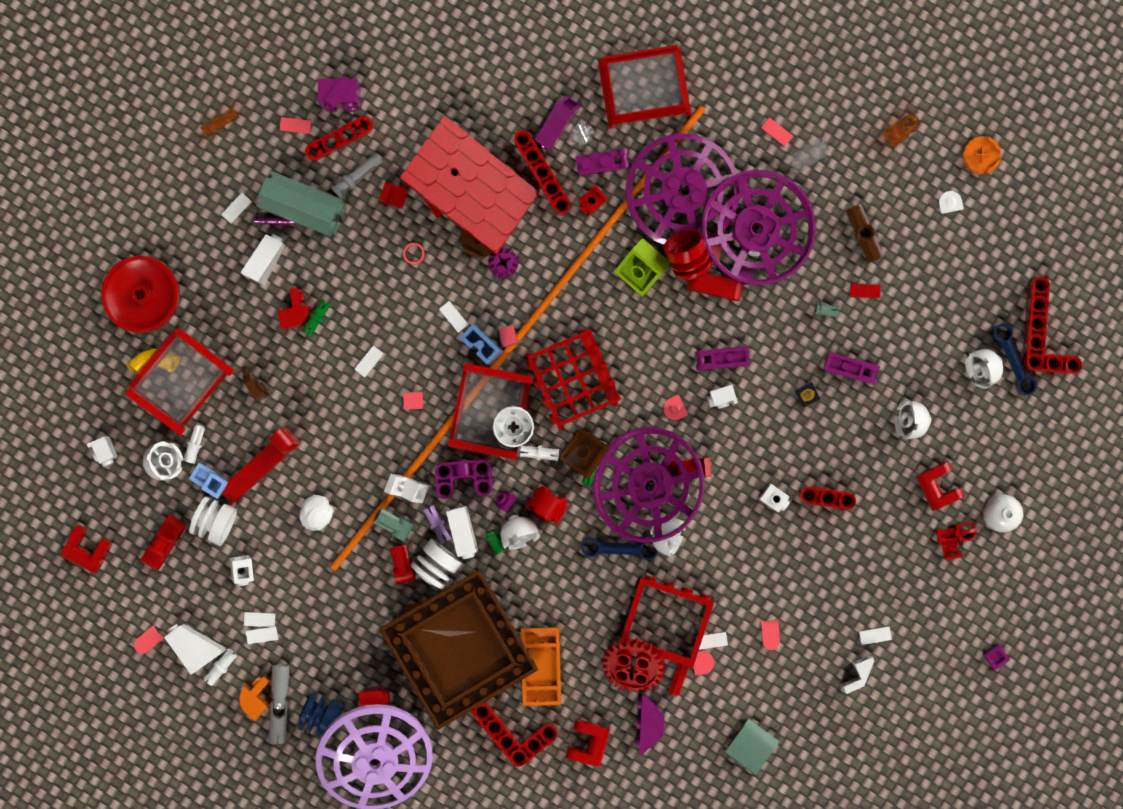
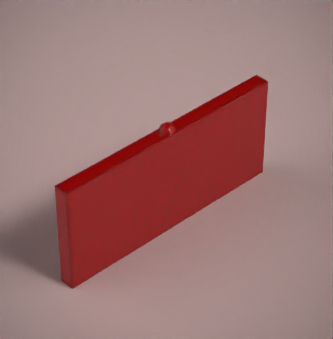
(865, 290)

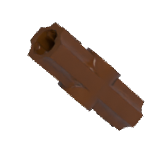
(860, 221)

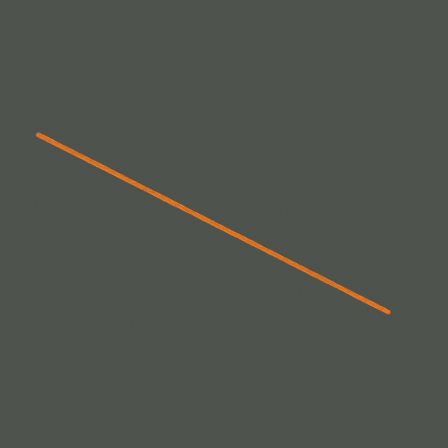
(520, 334)

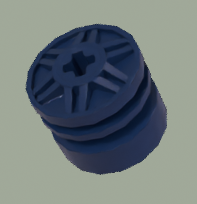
(318, 714)

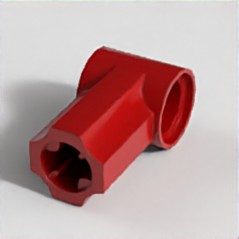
(402, 567)

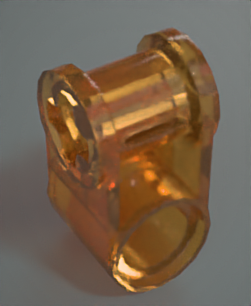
(899, 131)

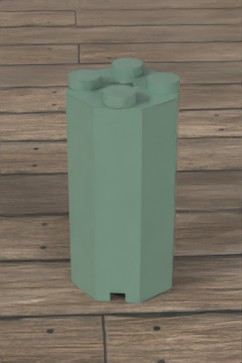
(301, 204)

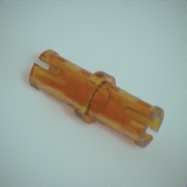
(219, 122)

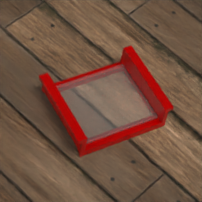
(644, 85)
(177, 380)
(479, 400)

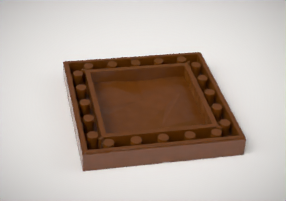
(458, 649)

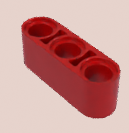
(716, 286)
(836, 497)

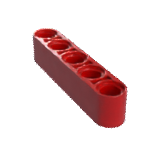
(540, 163)

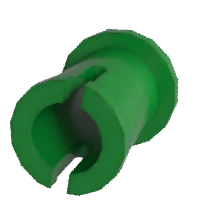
(495, 541)

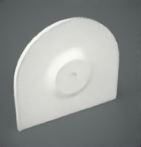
(950, 202)

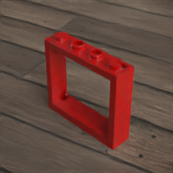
(685, 593)

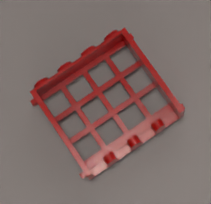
(599, 367)

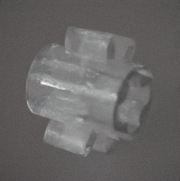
(582, 134)

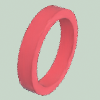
(404, 251)

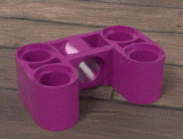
(463, 470)

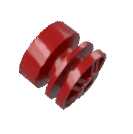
(688, 254)

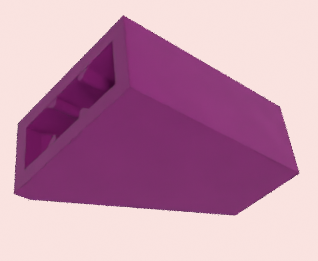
(557, 122)

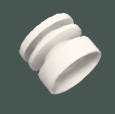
(521, 418)
(209, 519)
(436, 564)

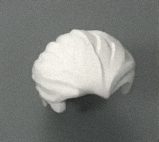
(316, 512)

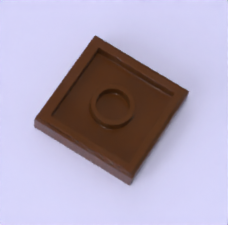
(584, 453)

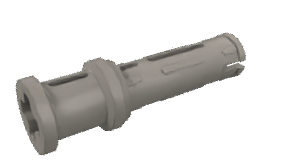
(349, 181)

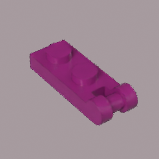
(602, 162)
(723, 358)
(850, 368)

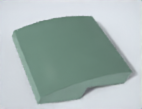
(751, 746)

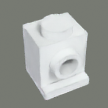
(722, 397)
(103, 451)
(767, 498)
(241, 562)

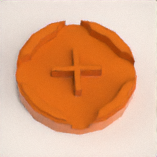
(981, 155)

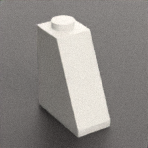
(264, 259)
(192, 647)

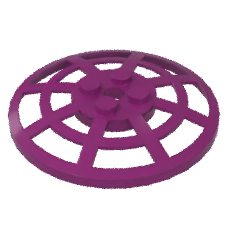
(673, 180)
(766, 219)
(638, 480)

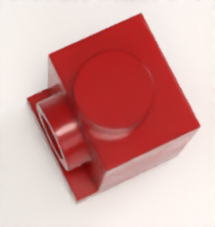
(600, 200)

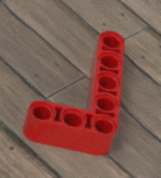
(1040, 334)
(281, 444)
(516, 745)

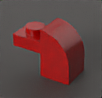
(296, 316)
(691, 466)

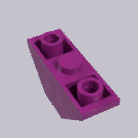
(649, 724)

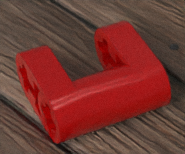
(931, 489)
(82, 557)
(596, 745)

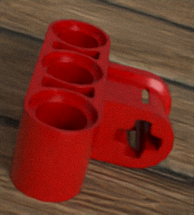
(163, 542)

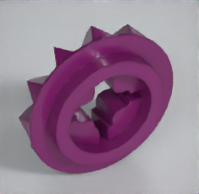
(512, 264)

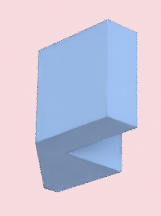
(209, 480)

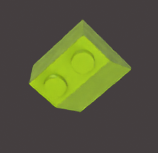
(642, 267)

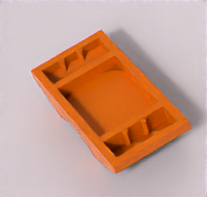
(545, 684)

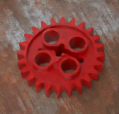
(618, 665)

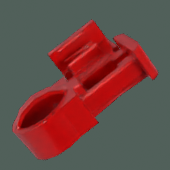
(950, 540)

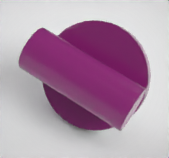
(505, 500)

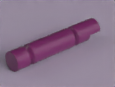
(272, 221)

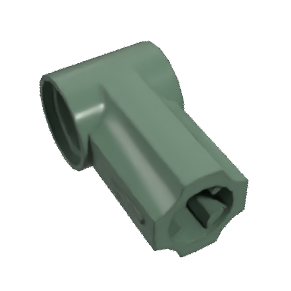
(395, 525)

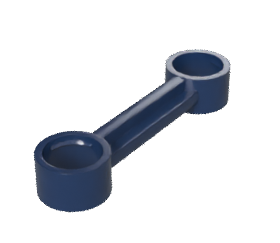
(1014, 359)
(617, 548)

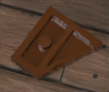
(256, 389)

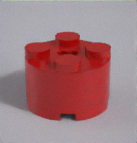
(547, 506)

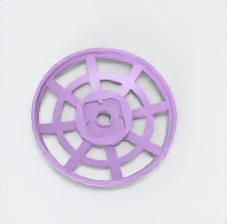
(371, 750)

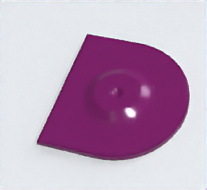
(745, 273)

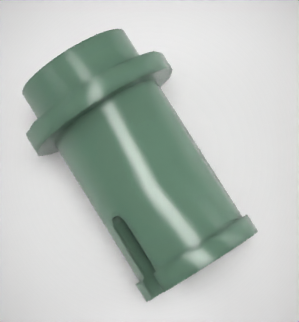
(826, 310)

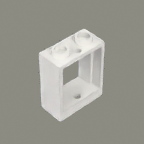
(462, 532)

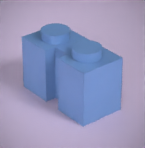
(476, 338)

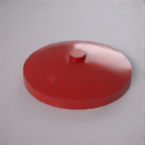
(140, 294)

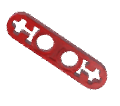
(340, 141)

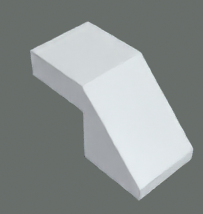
(406, 488)
(862, 669)

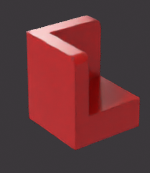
(393, 195)

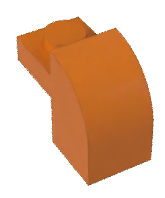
(251, 701)

